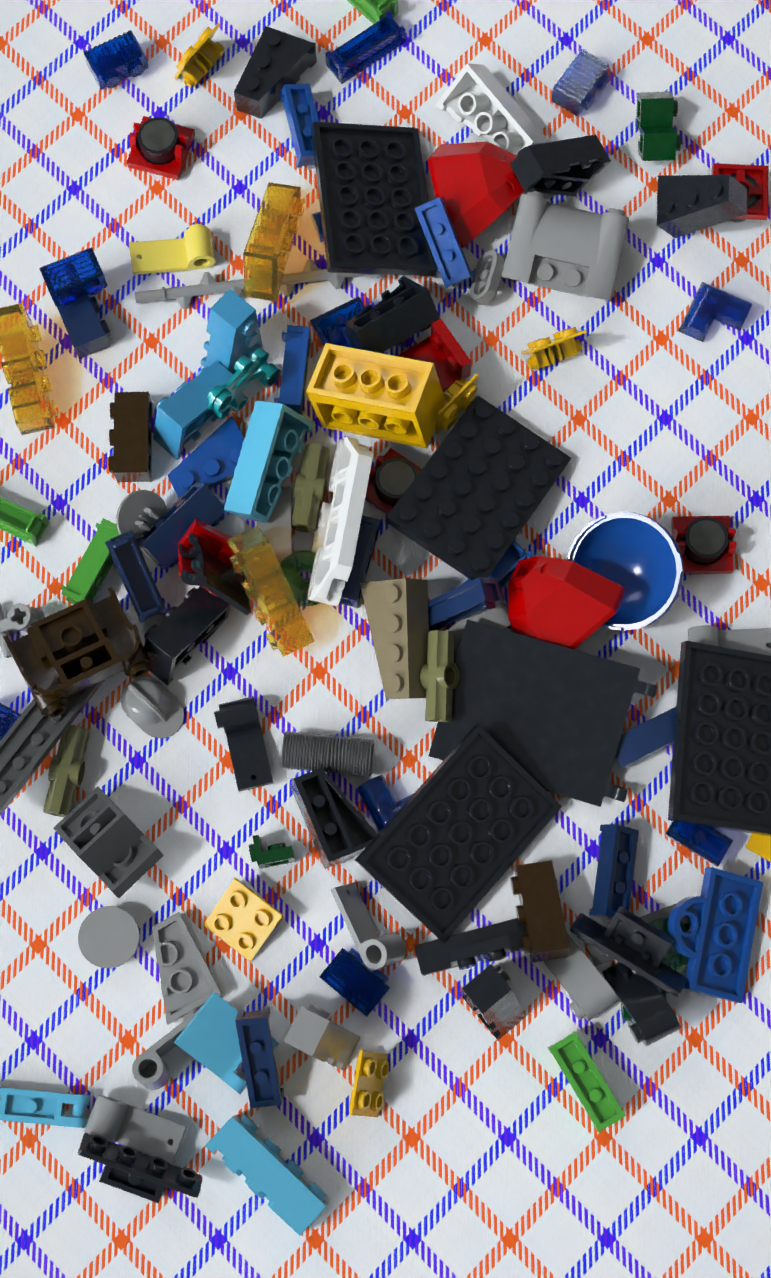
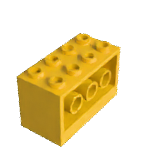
(376, 395)

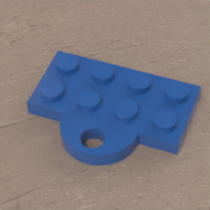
(718, 933)

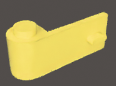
(171, 255)

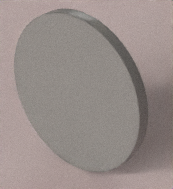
(139, 512)
(109, 937)

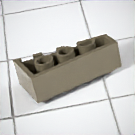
(399, 633)

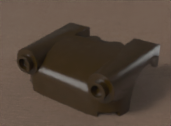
(77, 651)

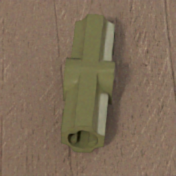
(310, 488)
(439, 676)
(66, 771)

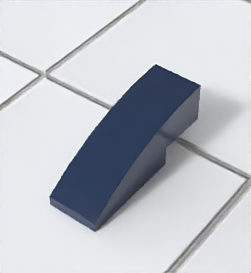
(646, 739)

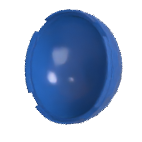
(637, 556)

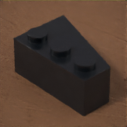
(275, 62)
(560, 165)
(698, 202)
(394, 318)
(183, 631)
(331, 819)
(493, 1000)

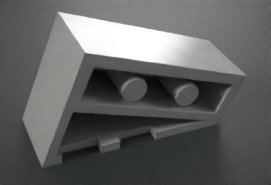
(321, 1037)

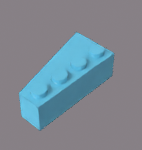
(265, 460)
(268, 1173)

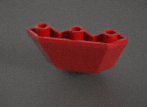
(475, 184)
(560, 600)

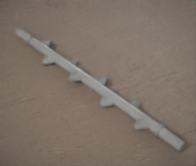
(209, 285)

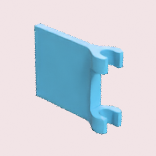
(214, 1040)

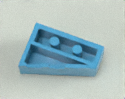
(232, 331)
(187, 410)

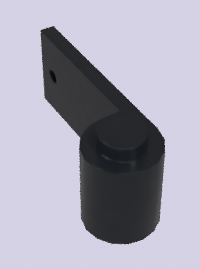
(245, 743)
(645, 1004)

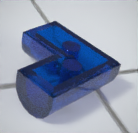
(710, 305)
(331, 325)
(380, 801)
(701, 840)

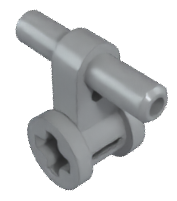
(18, 618)

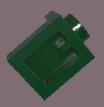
(276, 855)

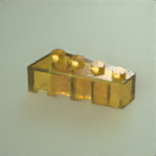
(271, 241)
(25, 371)
(270, 590)

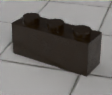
(131, 437)
(540, 911)

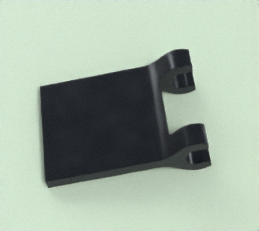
(214, 575)

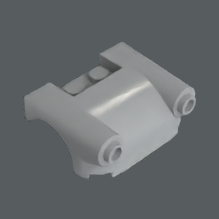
(565, 247)

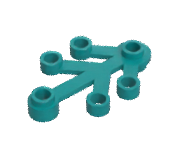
(231, 394)

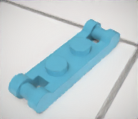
(42, 1107)

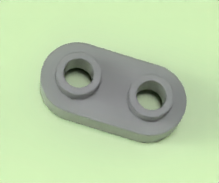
(487, 277)

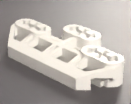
(340, 522)

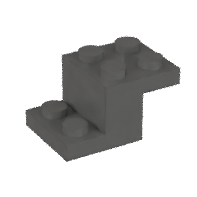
(108, 842)

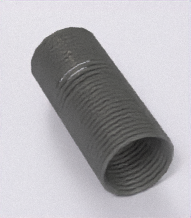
(317, 751)

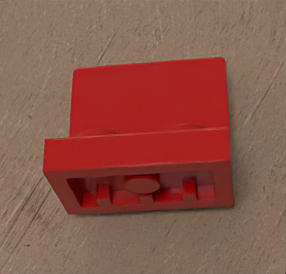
(445, 352)
(211, 540)

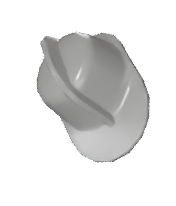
(152, 707)

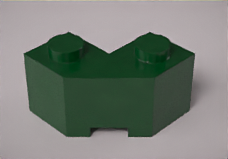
(655, 123)

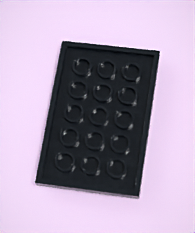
(368, 198)
(478, 490)
(722, 740)
(458, 833)

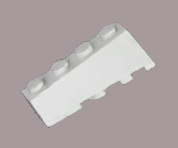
(489, 110)

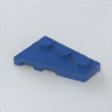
(211, 461)

